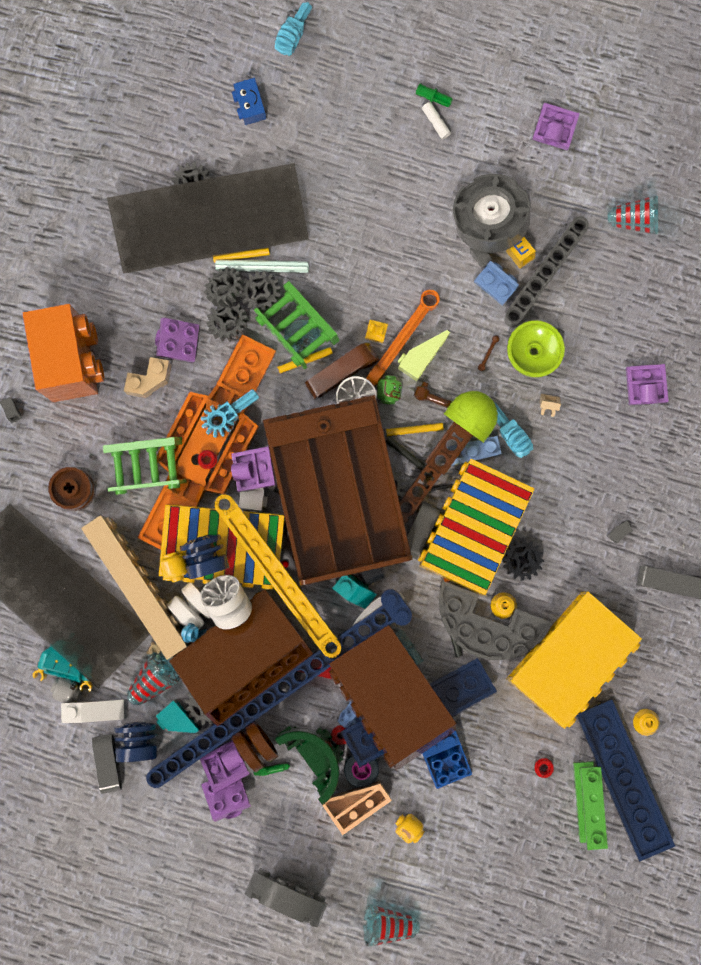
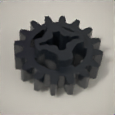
(528, 548)

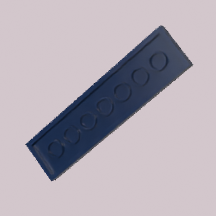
(457, 692)
(625, 780)

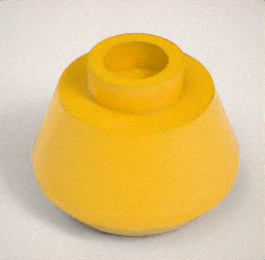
(497, 605)
(646, 722)

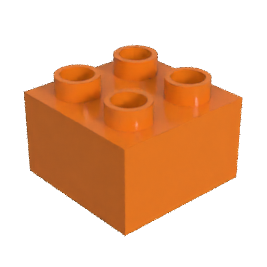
(61, 353)

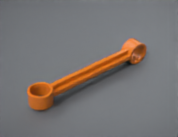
(401, 339)

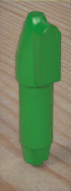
(266, 770)

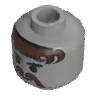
(65, 690)

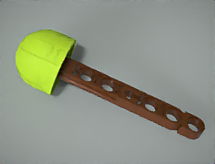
(472, 415)

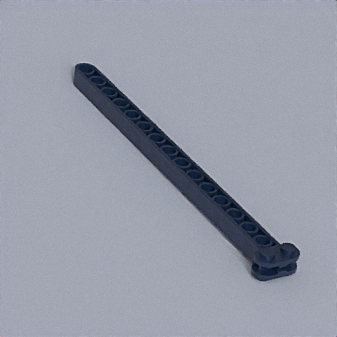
(392, 607)

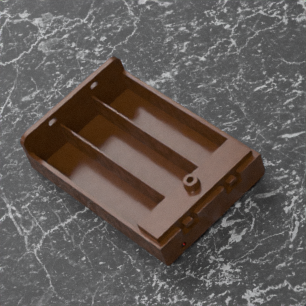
(337, 490)

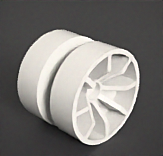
(354, 388)
(226, 602)
(189, 612)

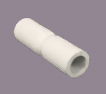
(435, 119)

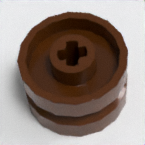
(60, 487)
(254, 746)

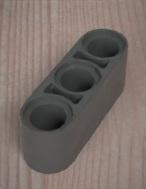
(422, 528)
(106, 765)

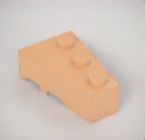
(355, 805)

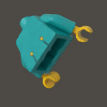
(54, 664)

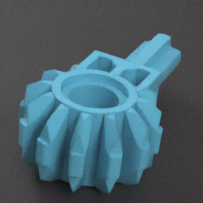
(292, 31)
(227, 413)
(513, 435)

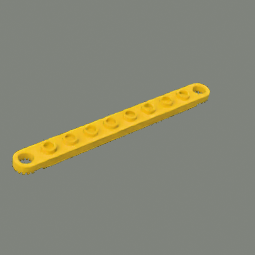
(278, 575)

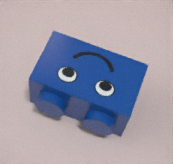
(249, 101)

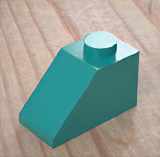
(354, 591)
(176, 719)

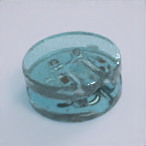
(305, 340)

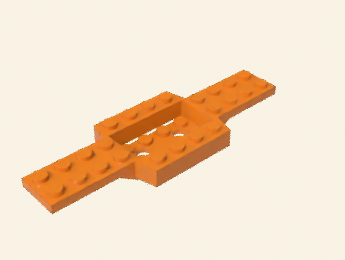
(241, 374)

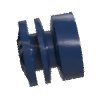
(204, 556)
(136, 742)

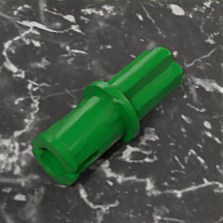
(433, 95)

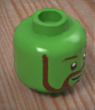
(389, 390)

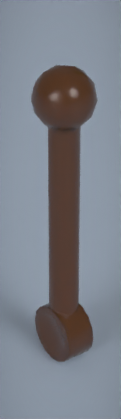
(481, 367)

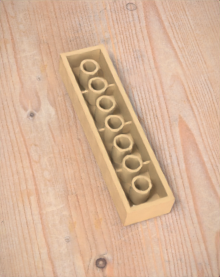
(135, 585)

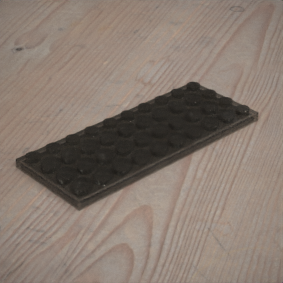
(208, 218)
(64, 601)

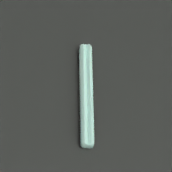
(262, 265)

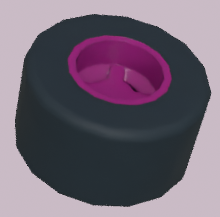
(361, 776)

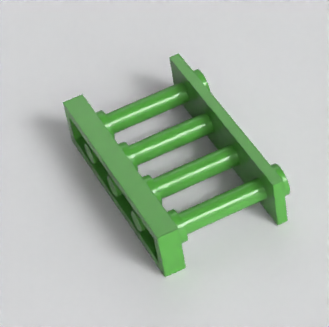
(315, 321)
(134, 449)
(590, 805)

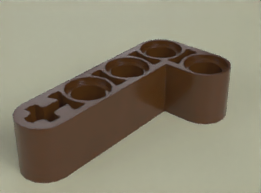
(352, 362)

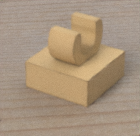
(549, 402)

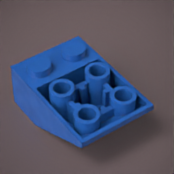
(447, 761)

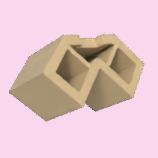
(157, 376)

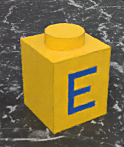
(522, 253)

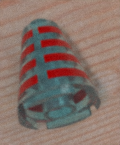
(636, 215)
(152, 680)
(387, 926)

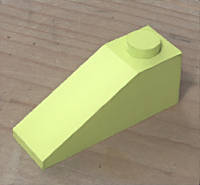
(420, 357)

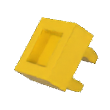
(376, 331)

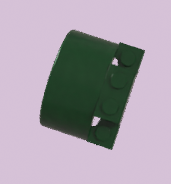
(319, 755)

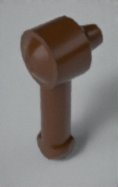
(423, 394)

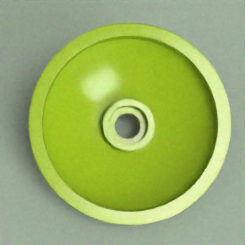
(536, 336)

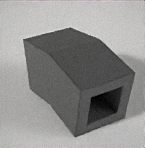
(481, 258)
(11, 409)
(619, 532)

